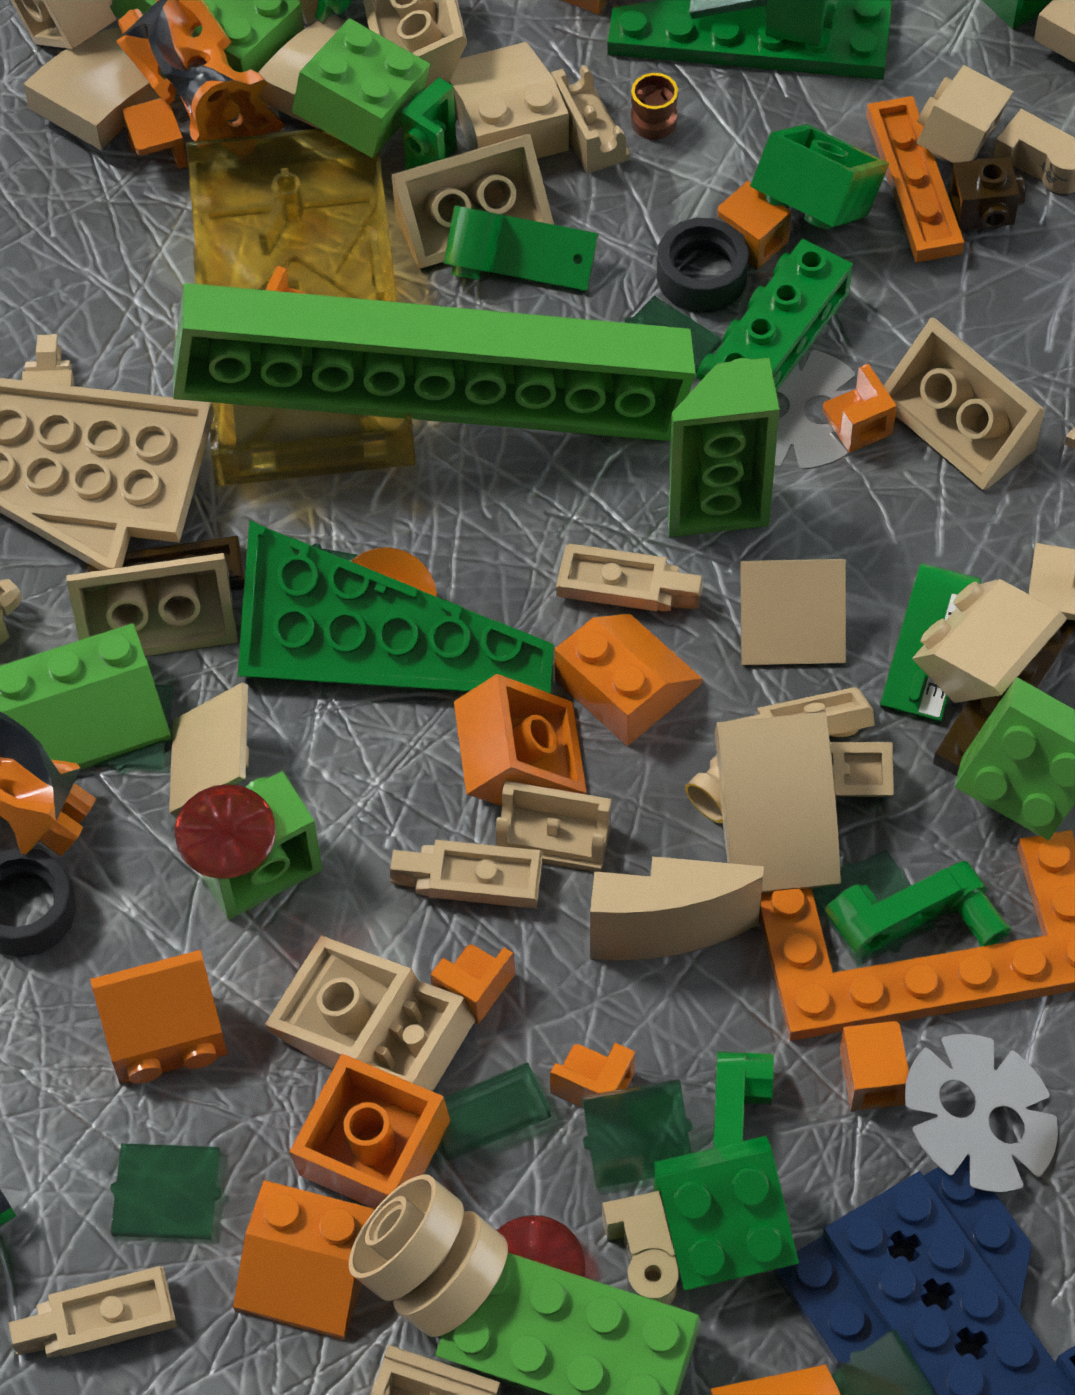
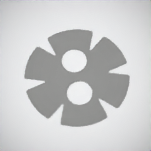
(812, 442)
(951, 1138)

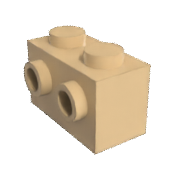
(962, 115)

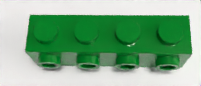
(787, 312)

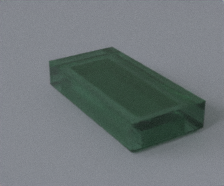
(493, 1110)

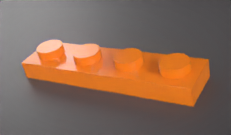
(914, 180)

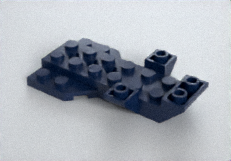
(962, 1250)

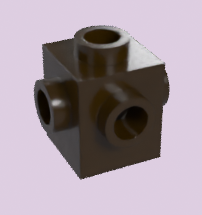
(985, 193)

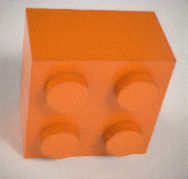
(368, 1132)

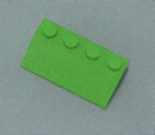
(724, 450)
(86, 698)

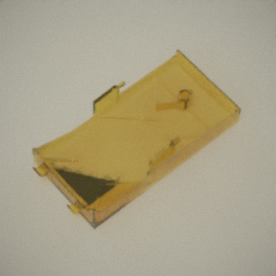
(322, 216)

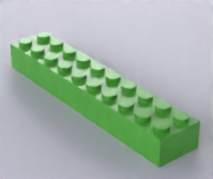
(429, 362)

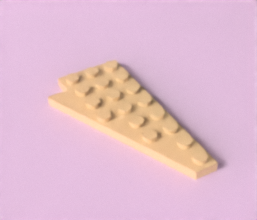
(98, 465)

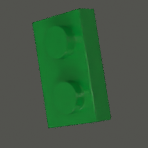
(429, 125)

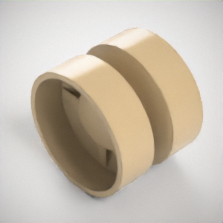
(428, 1256)

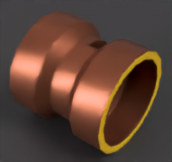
(654, 106)

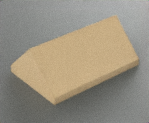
(424, 28)
(488, 179)
(964, 406)
(170, 603)

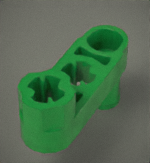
(955, 889)
(738, 1081)

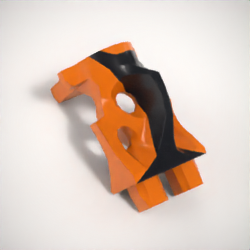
(212, 90)
(39, 792)

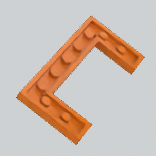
(826, 1001)

